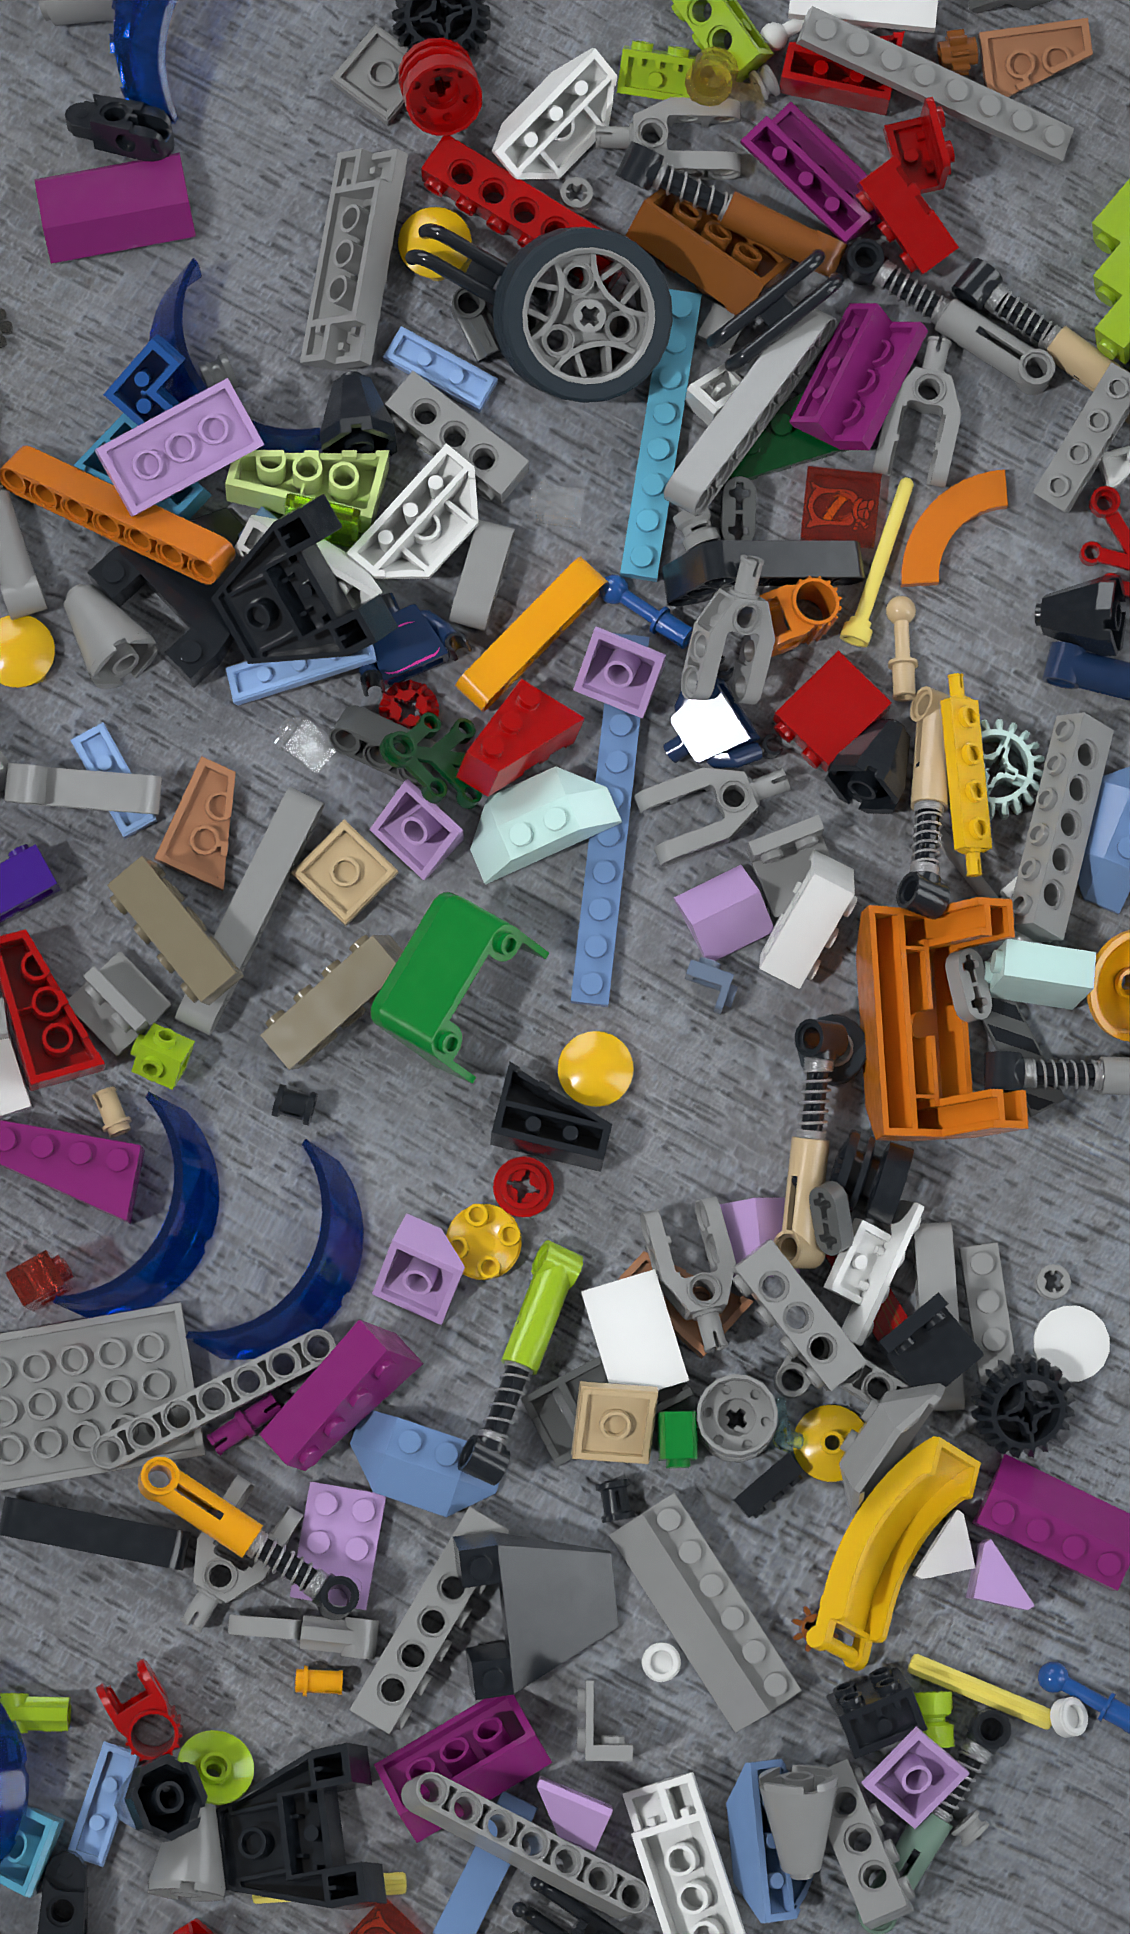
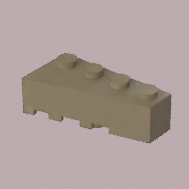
(174, 931)
(333, 1002)

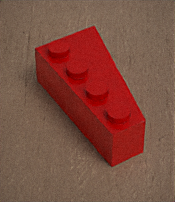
(44, 1024)

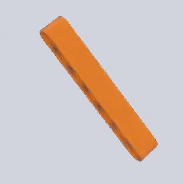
(100, 509)

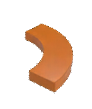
(943, 518)

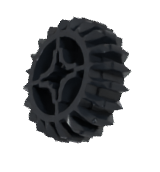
(455, 18)
(1031, 1432)

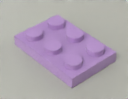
(341, 1537)

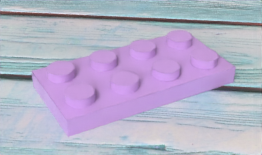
(179, 447)

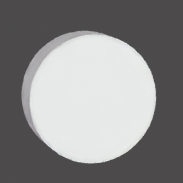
(661, 1662)
(1069, 1717)

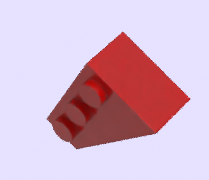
(826, 81)
(905, 217)
(517, 737)

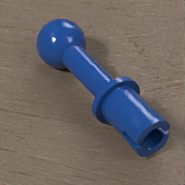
(661, 621)
(1055, 1678)

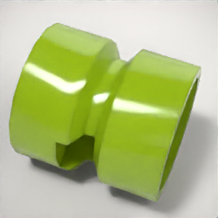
(934, 1709)

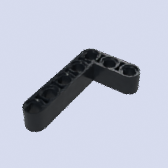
(786, 561)

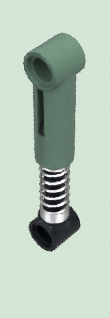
(922, 1844)

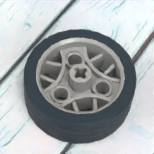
(645, 329)

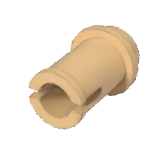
(112, 1112)

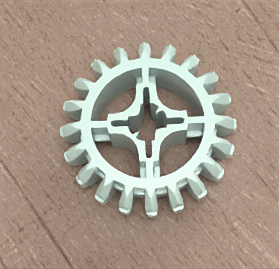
(1010, 774)

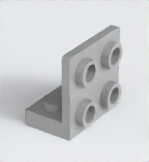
(783, 860)
(611, 1746)

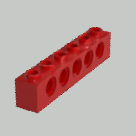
(453, 158)

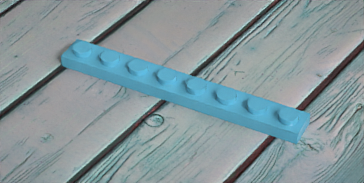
(660, 442)

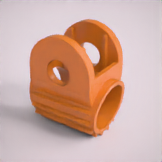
(802, 629)

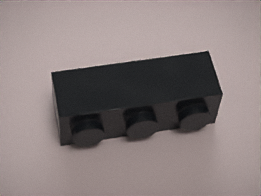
(769, 1486)

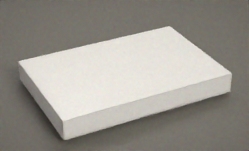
(635, 1332)

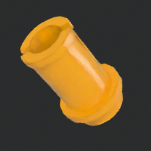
(318, 1681)

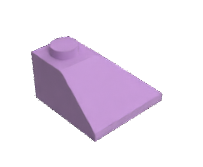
(420, 1270)
(915, 1777)
(574, 1814)

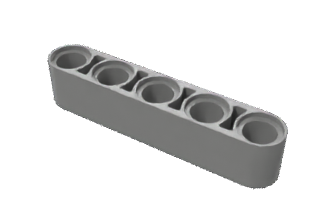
(933, 1274)

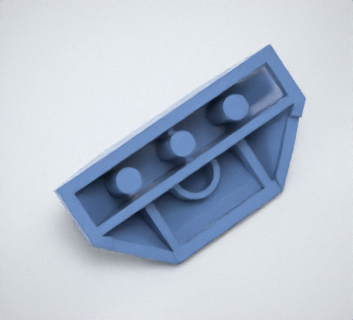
(1106, 860)
(415, 1465)
(753, 1852)

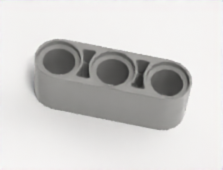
(482, 575)

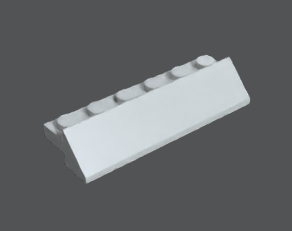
(681, 1858)

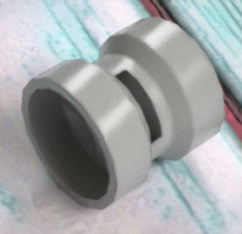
(695, 529)

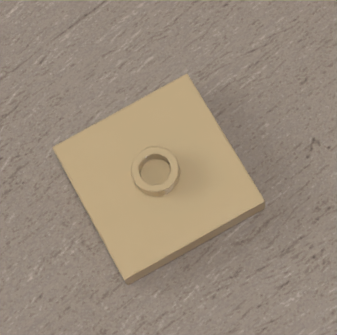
(345, 872)
(614, 1422)

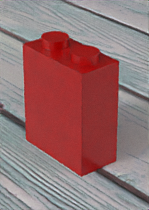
(830, 711)

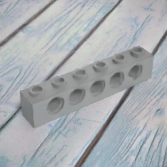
(1060, 826)
(371, 1702)

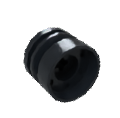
(872, 1176)

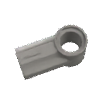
(349, 1637)

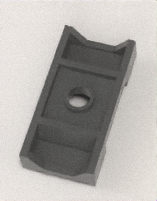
(555, 1406)

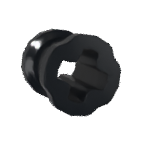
(294, 1104)
(615, 1501)

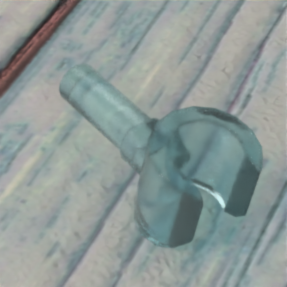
(785, 1437)

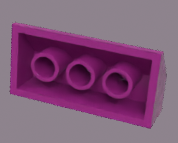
(1057, 1522)
(479, 1748)

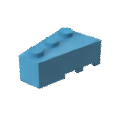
(183, 503)

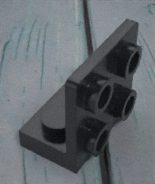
(930, 1346)
(876, 1710)

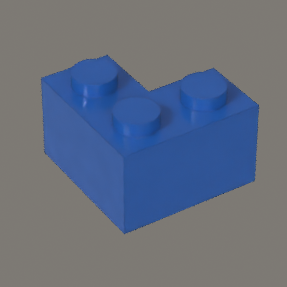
(139, 387)

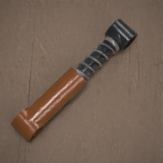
(736, 212)

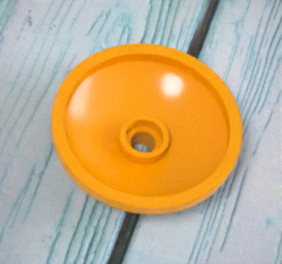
(1109, 999)

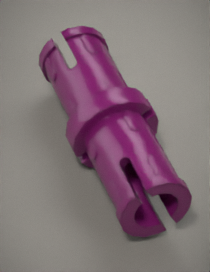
(244, 1423)

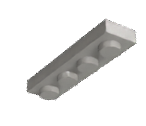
(987, 1306)

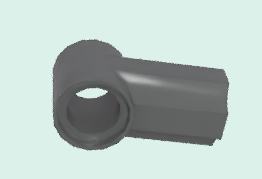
(476, 327)

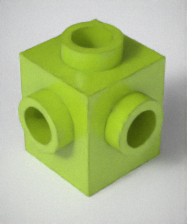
(161, 1055)

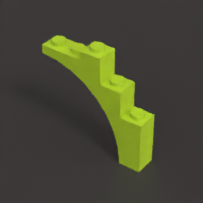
(1112, 279)

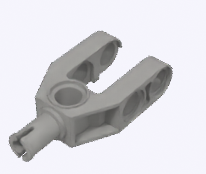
(657, 118)
(944, 405)
(711, 631)
(719, 782)
(679, 1289)
(241, 1581)

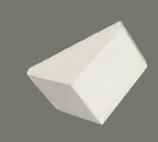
(711, 392)
(949, 1550)

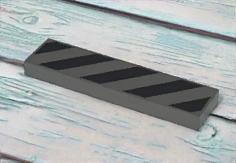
(1011, 1033)

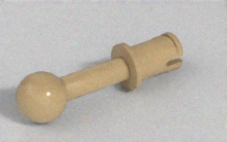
(901, 612)

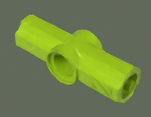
(38, 1713)

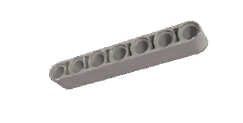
(748, 413)
(258, 896)
(193, 1403)
(508, 1845)

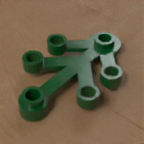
(401, 751)

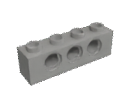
(417, 396)
(1087, 440)
(843, 1355)
(894, 1896)

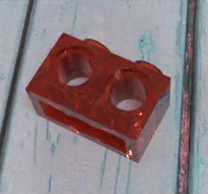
(40, 1279)

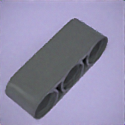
(360, 735)

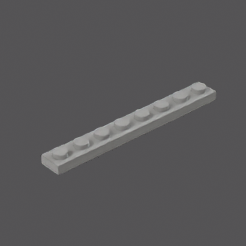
(925, 79)

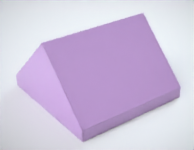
(619, 672)
(417, 830)
(725, 913)
(752, 1223)
(994, 1580)

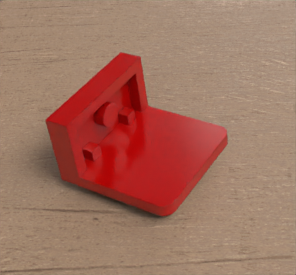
(922, 147)

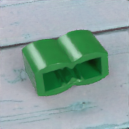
(677, 1438)

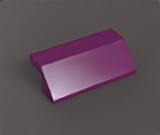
(812, 170)
(114, 208)
(858, 377)

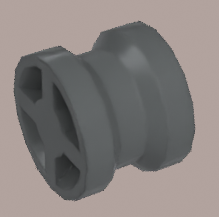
(218, 371)

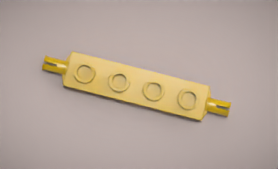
(966, 775)

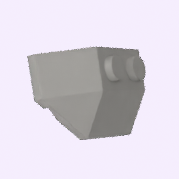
(883, 1438)

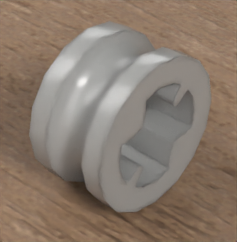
(764, 83)
(576, 185)
(1064, 1282)
(970, 1828)

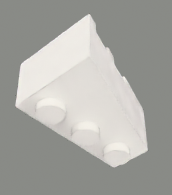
(809, 921)

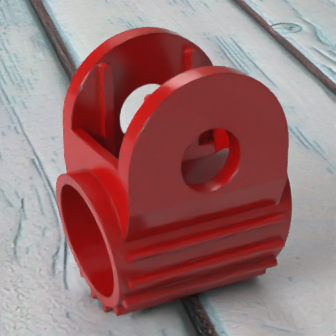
(150, 1701)

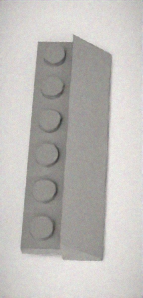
(354, 259)
(705, 1613)

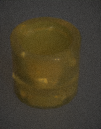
(711, 76)

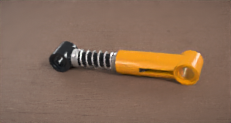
(243, 1535)

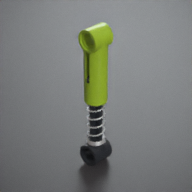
(553, 1274)

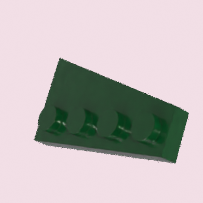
(781, 446)

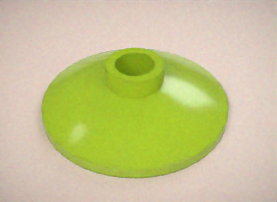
(227, 1756)

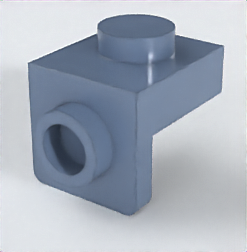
(708, 973)

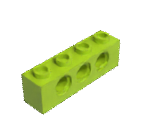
(726, 16)

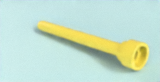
(857, 629)

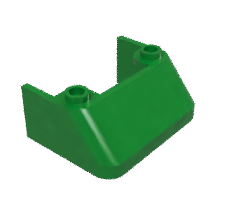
(437, 973)

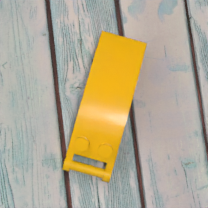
(884, 1542)

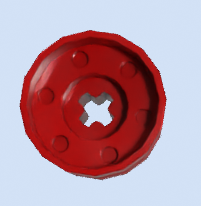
(445, 104)

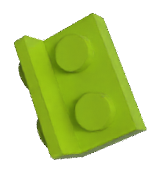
(653, 72)

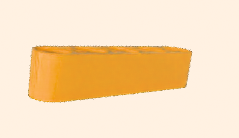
(531, 634)

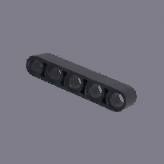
(94, 1533)

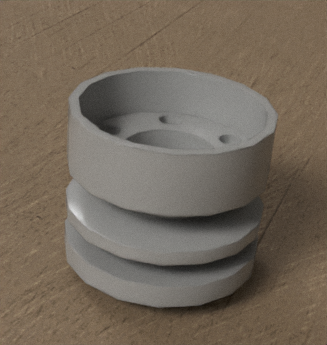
(730, 1396)

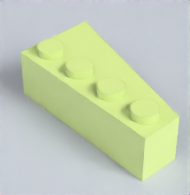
(344, 478)

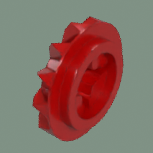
(405, 692)
(515, 1170)

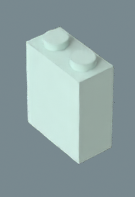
(1040, 974)

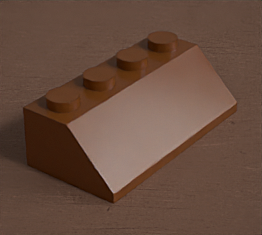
(705, 252)

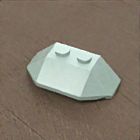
(539, 820)

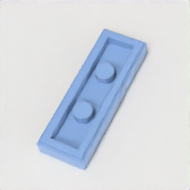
(441, 369)
(100, 753)
(98, 1816)

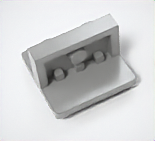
(118, 1003)

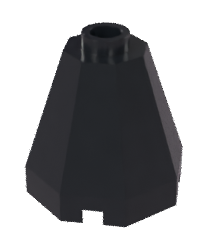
(356, 418)
(1086, 615)
(873, 768)
(162, 1798)

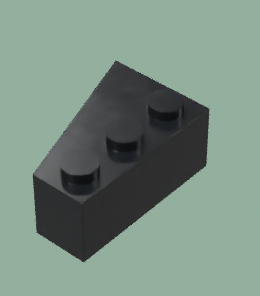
(548, 1125)

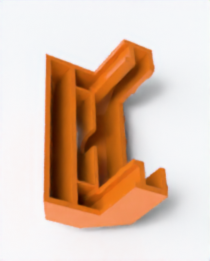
(913, 1038)

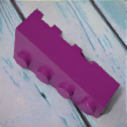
(77, 1165)
(340, 1394)

